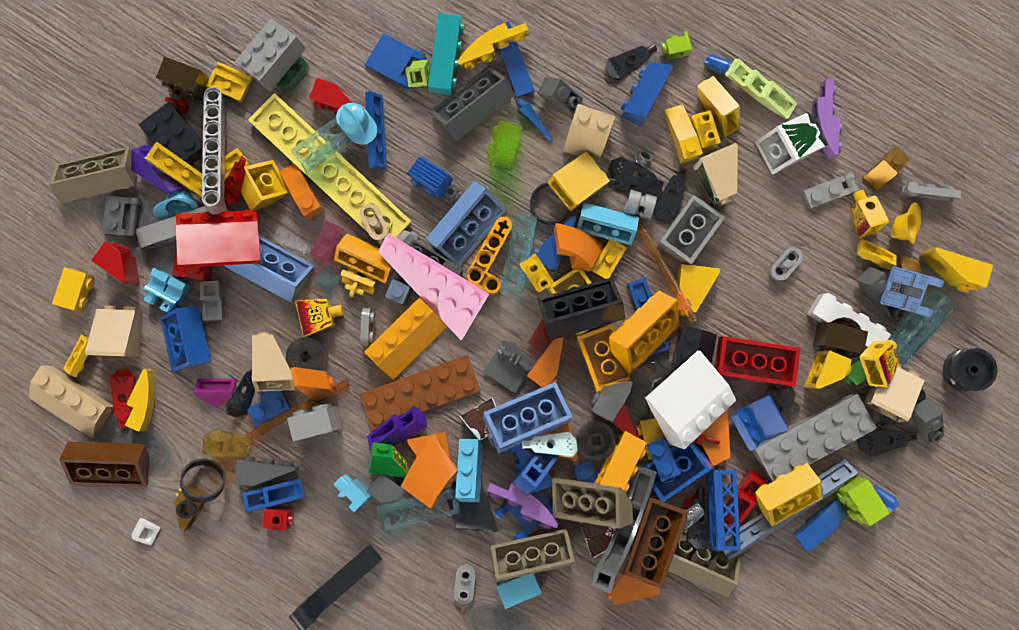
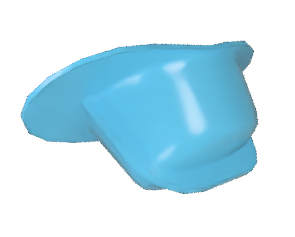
(356, 123)
(175, 204)

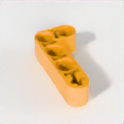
(487, 250)

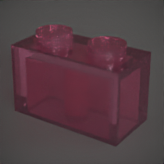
(327, 241)

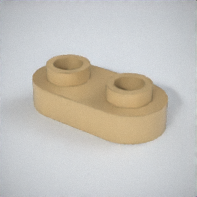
(374, 222)

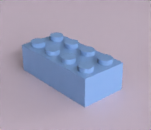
(527, 417)

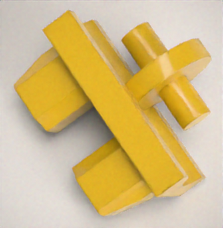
(536, 273)
(356, 283)

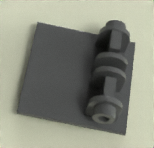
(509, 366)

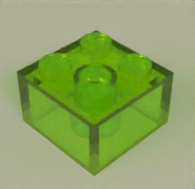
(505, 145)

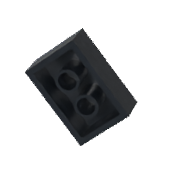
(174, 133)

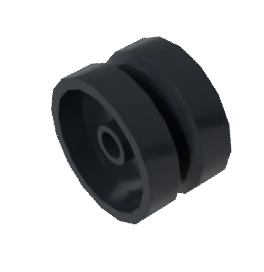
(970, 369)

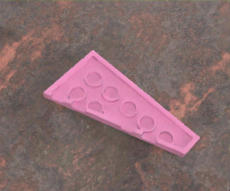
(444, 291)

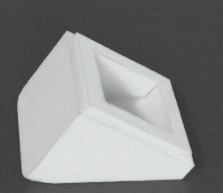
(145, 532)

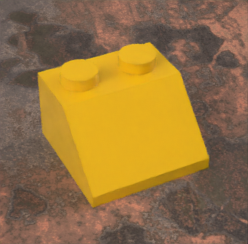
(263, 185)
(827, 369)

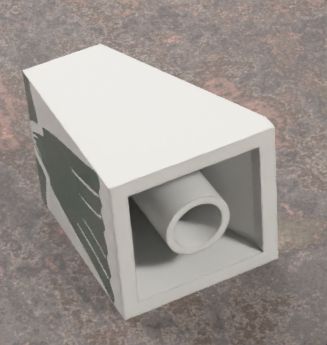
(790, 143)

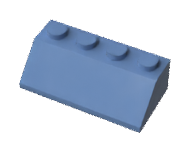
(466, 224)
(278, 271)

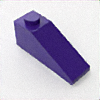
(152, 173)

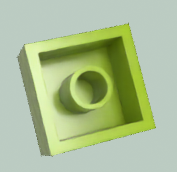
(862, 501)

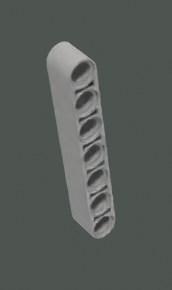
(217, 157)

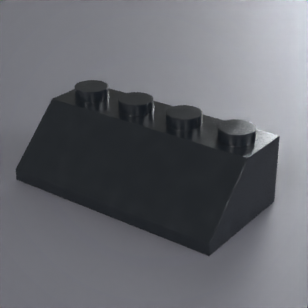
(581, 308)
(690, 341)

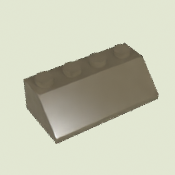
(93, 175)
(591, 503)
(532, 555)
(705, 567)

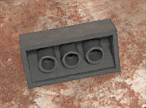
(473, 103)

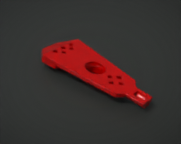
(234, 182)
(119, 389)

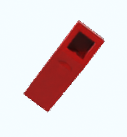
(328, 96)

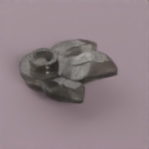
(784, 400)

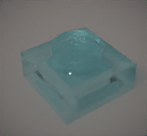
(327, 279)

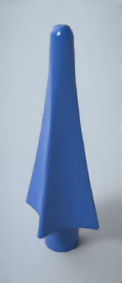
(528, 112)

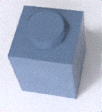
(398, 292)

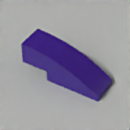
(398, 428)

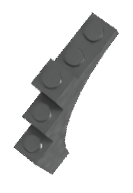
(614, 560)

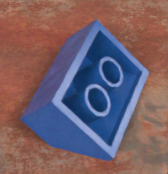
(645, 92)
(185, 338)
(692, 465)

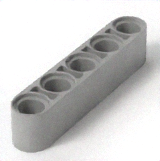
(162, 231)

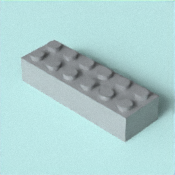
(814, 437)

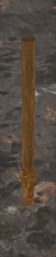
(684, 304)
(264, 428)

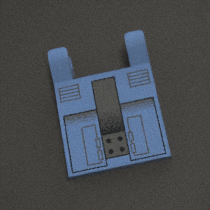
(906, 290)

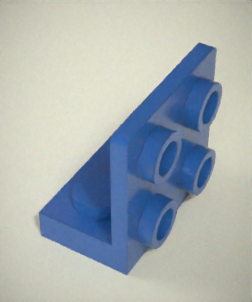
(759, 422)

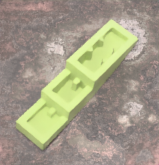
(761, 89)

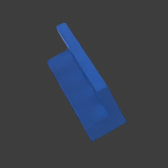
(716, 513)

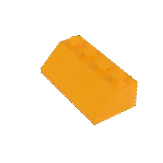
(645, 331)
(406, 338)

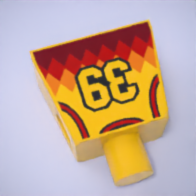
(867, 214)
(317, 315)
(880, 363)

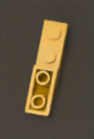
(485, 46)

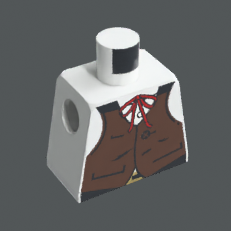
(475, 421)
(597, 537)

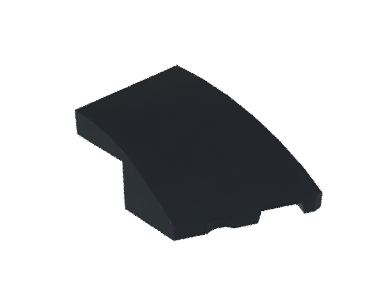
(474, 514)

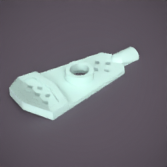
(559, 441)

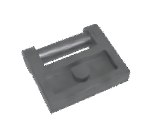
(115, 216)

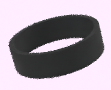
(538, 218)
(198, 462)

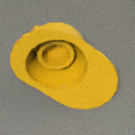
(907, 225)

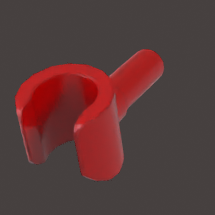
(181, 104)
(699, 440)

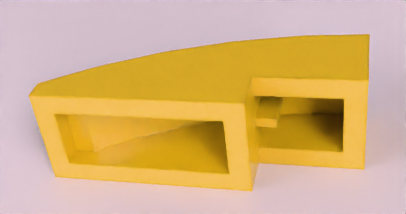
(142, 401)

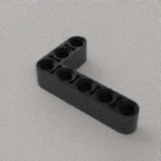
(332, 589)

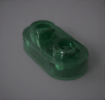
(293, 75)

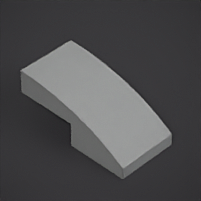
(211, 301)

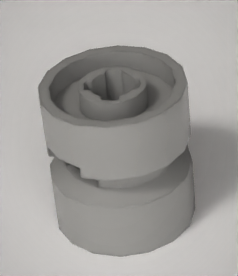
(636, 199)

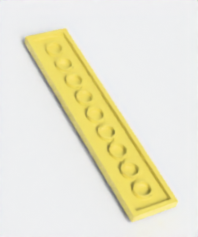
(333, 175)

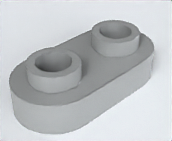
(786, 265)
(367, 320)
(464, 584)

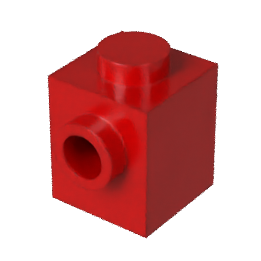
(277, 518)

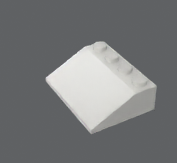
(690, 400)

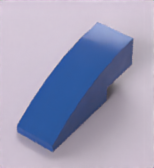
(273, 495)
(820, 525)

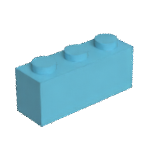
(608, 223)
(469, 470)

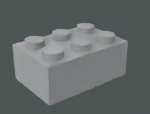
(270, 54)
(690, 230)
(314, 421)

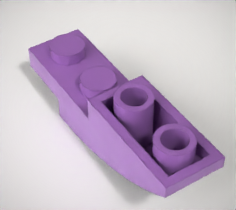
(822, 113)
(530, 506)

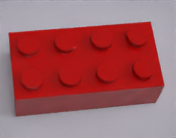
(757, 361)

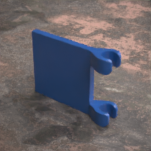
(391, 58)
(528, 527)

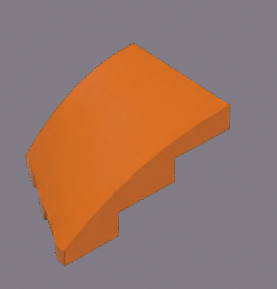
(578, 245)
(430, 473)

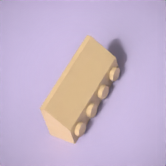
(69, 400)

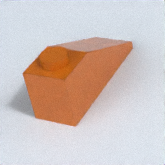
(301, 191)
(547, 366)
(313, 383)

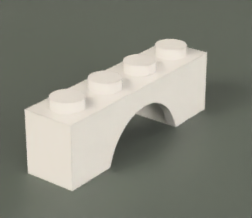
(828, 309)

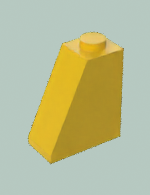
(722, 106)
(695, 283)

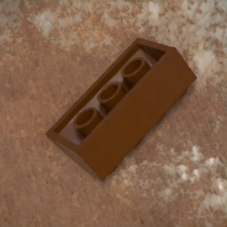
(106, 464)
(655, 543)

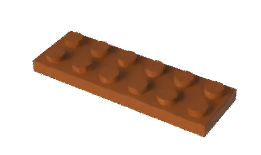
(421, 390)

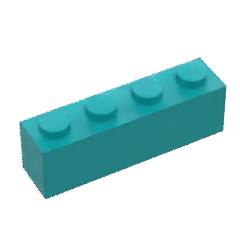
(445, 52)

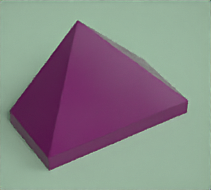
(214, 390)

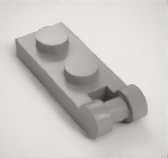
(830, 190)
(929, 191)

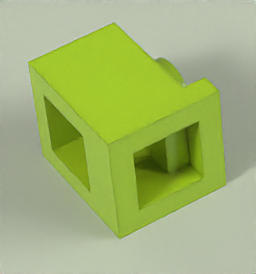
(676, 46)
(418, 73)

